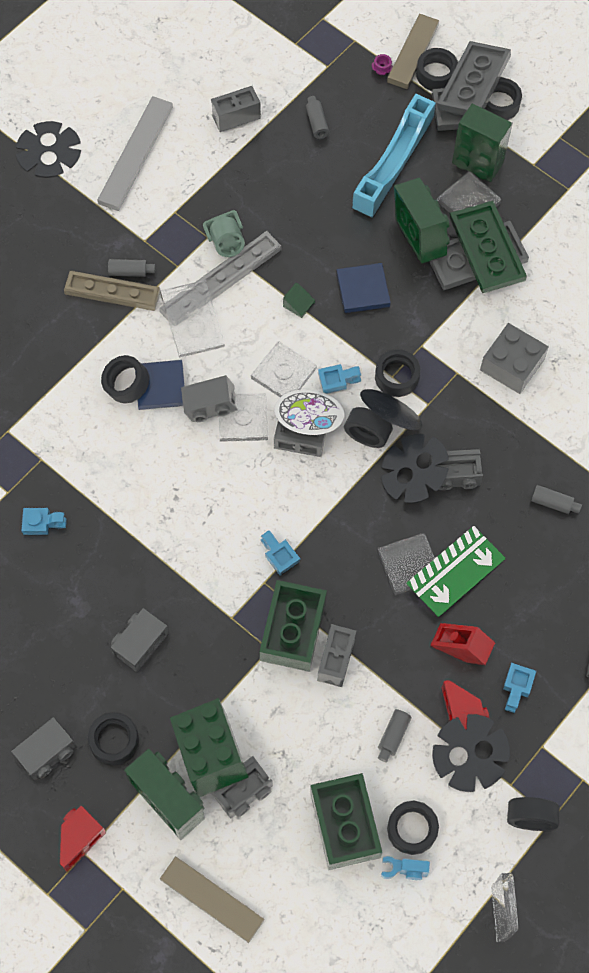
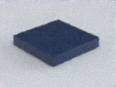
(363, 288)
(164, 385)

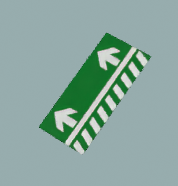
(455, 571)

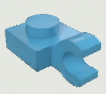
(335, 379)
(38, 520)
(280, 555)
(518, 682)
(411, 868)

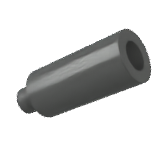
(317, 118)
(129, 267)
(555, 500)
(393, 734)

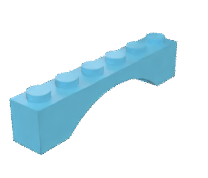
(380, 179)

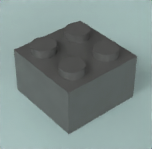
(514, 358)

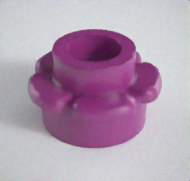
(382, 64)

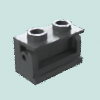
(236, 108)
(209, 399)
(299, 443)
(463, 470)
(139, 639)
(336, 655)
(44, 749)
(238, 796)

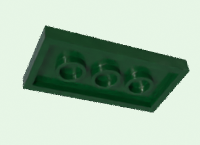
(487, 247)

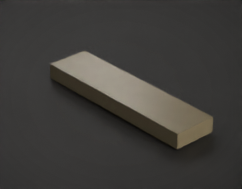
(414, 46)
(112, 290)
(212, 899)

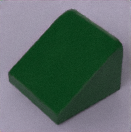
(298, 300)

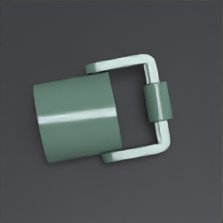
(225, 233)

